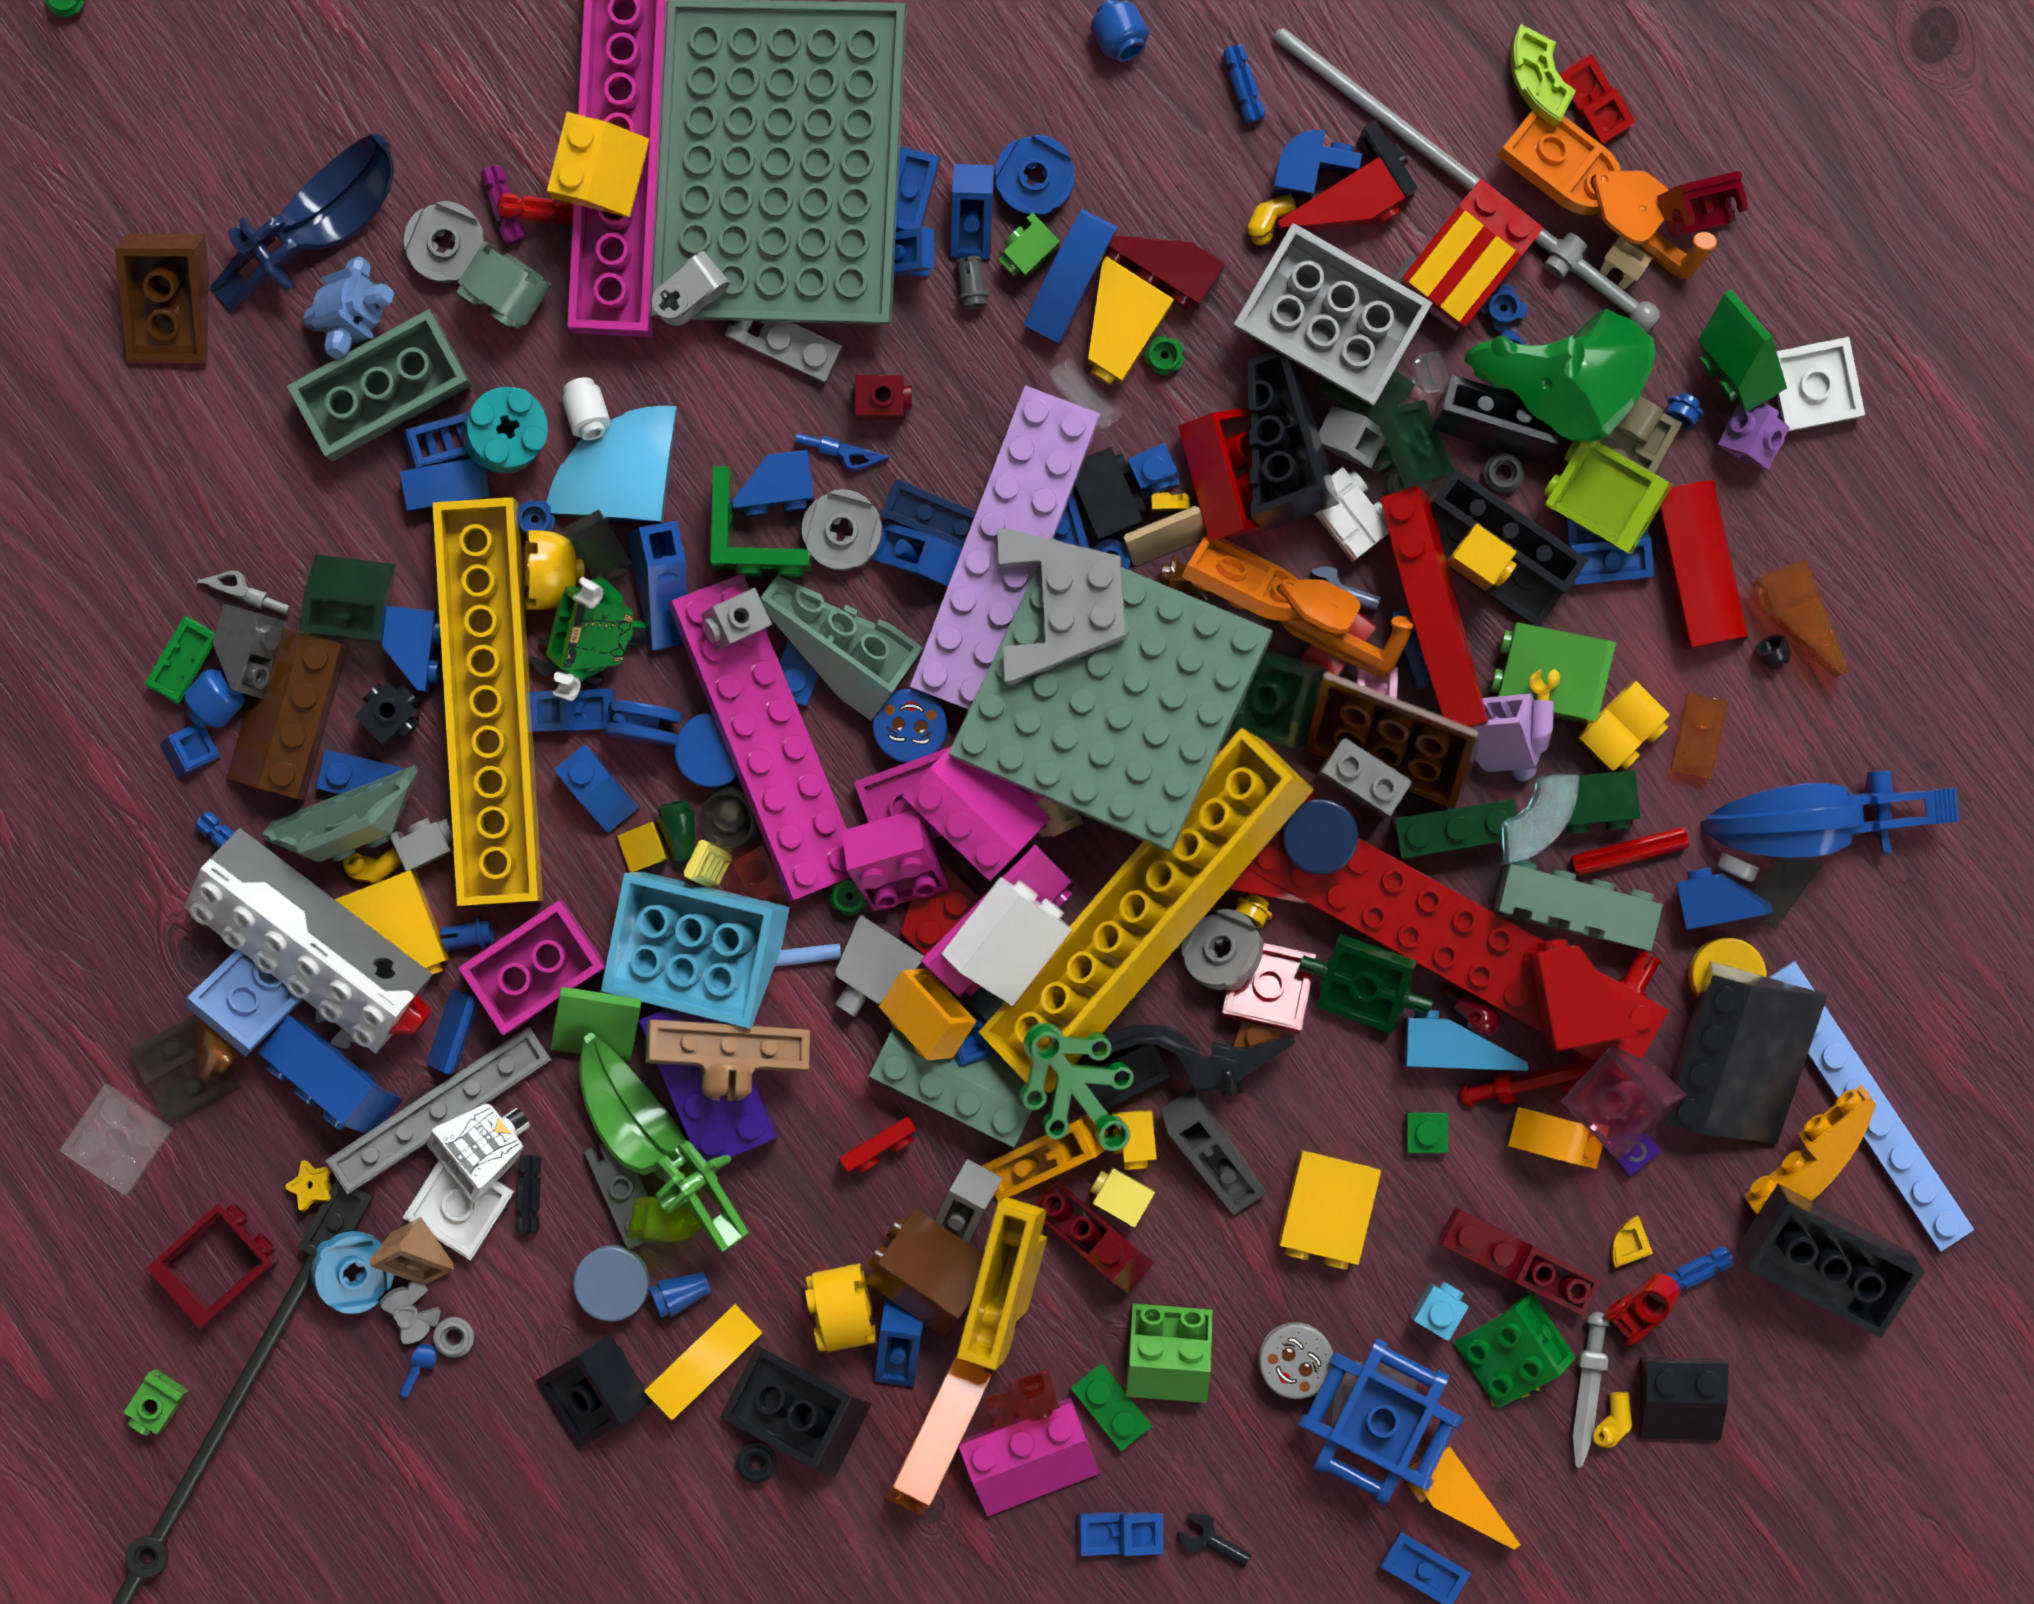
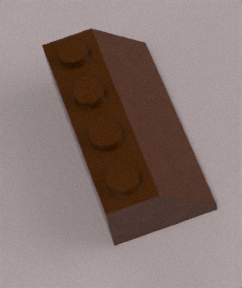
(287, 726)

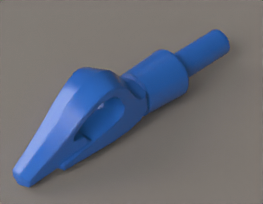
(844, 451)

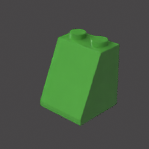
(1579, 659)

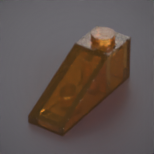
(1797, 608)

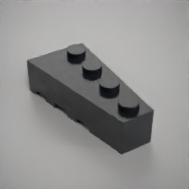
(1287, 454)

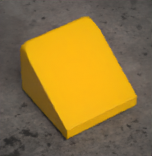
(642, 847)

